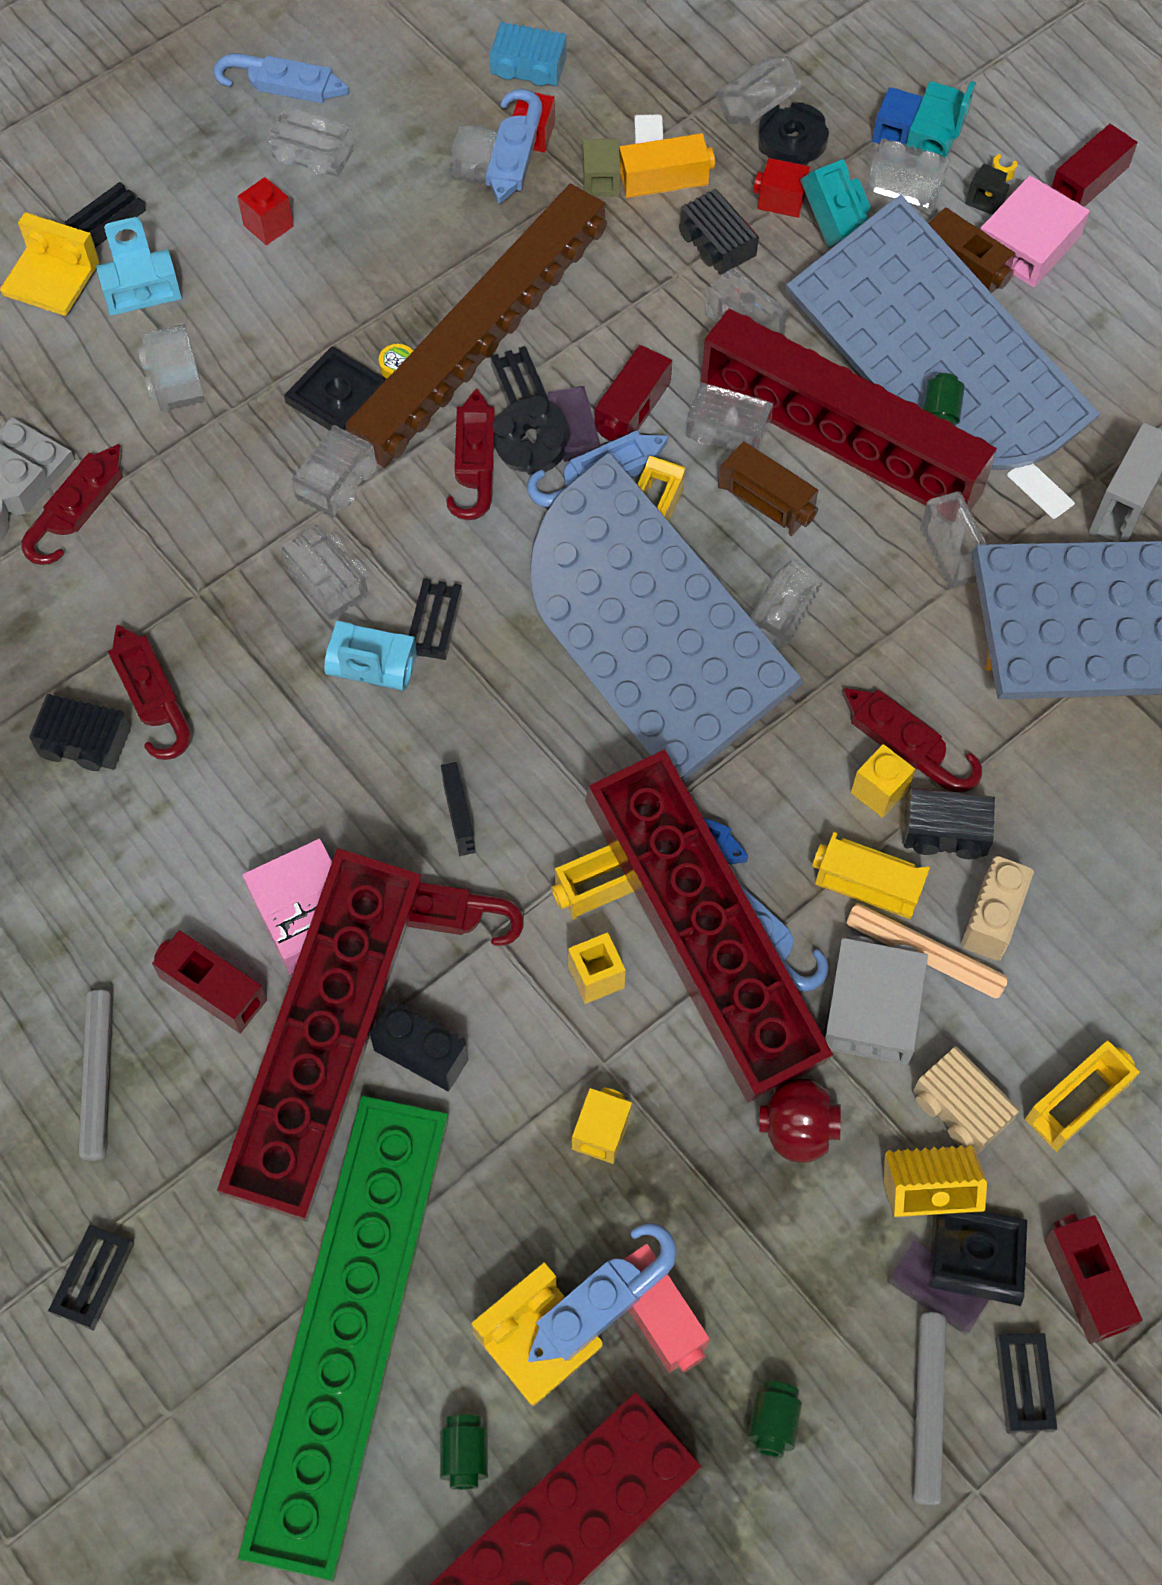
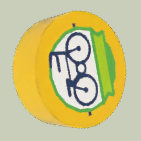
(392, 357)

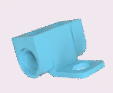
(136, 275)
(370, 656)

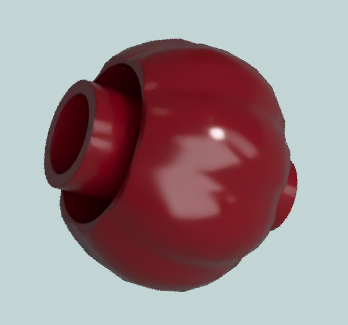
(801, 1120)

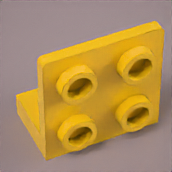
(52, 266)
(511, 1328)

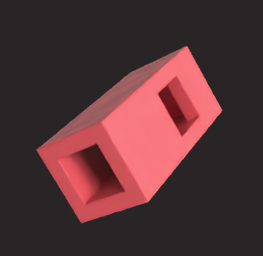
(668, 1320)

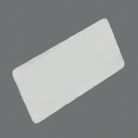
(648, 128)
(1041, 490)

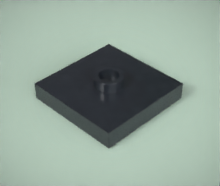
(333, 389)
(979, 1255)

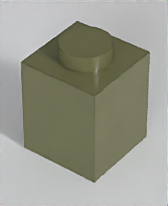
(601, 167)

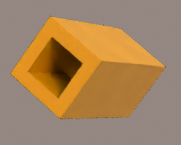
(665, 165)

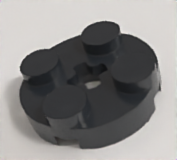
(794, 149)
(519, 418)

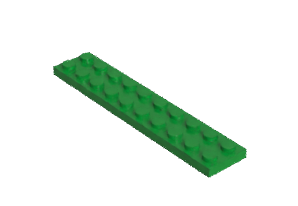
(344, 1341)

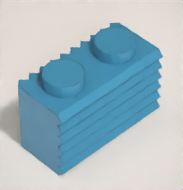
(528, 54)

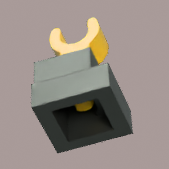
(988, 186)

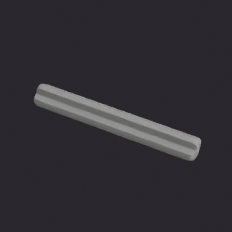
(95, 1075)
(929, 1409)

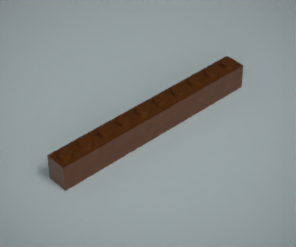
(478, 324)

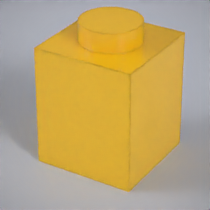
(882, 780)
(596, 968)
(602, 1124)

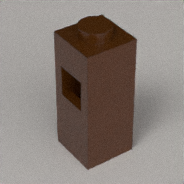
(977, 250)

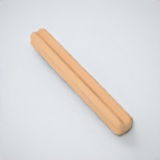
(939, 956)

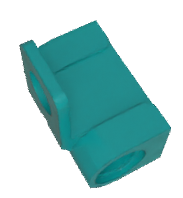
(940, 118)
(836, 201)

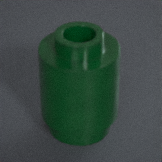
(944, 397)
(775, 1419)
(463, 1451)

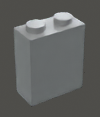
(1130, 488)
(875, 1000)

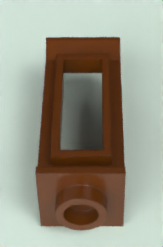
(769, 487)

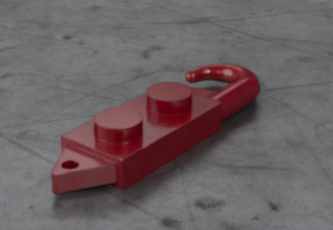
(474, 455)
(74, 501)
(149, 690)
(907, 737)
(460, 912)

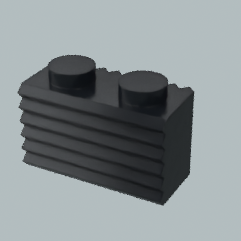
(718, 232)
(79, 733)
(949, 823)
(419, 1045)

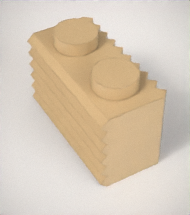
(997, 908)
(965, 1100)

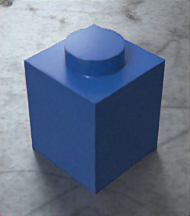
(896, 116)

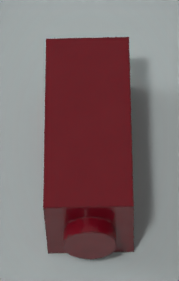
(1095, 165)
(633, 394)
(209, 981)
(1092, 1278)

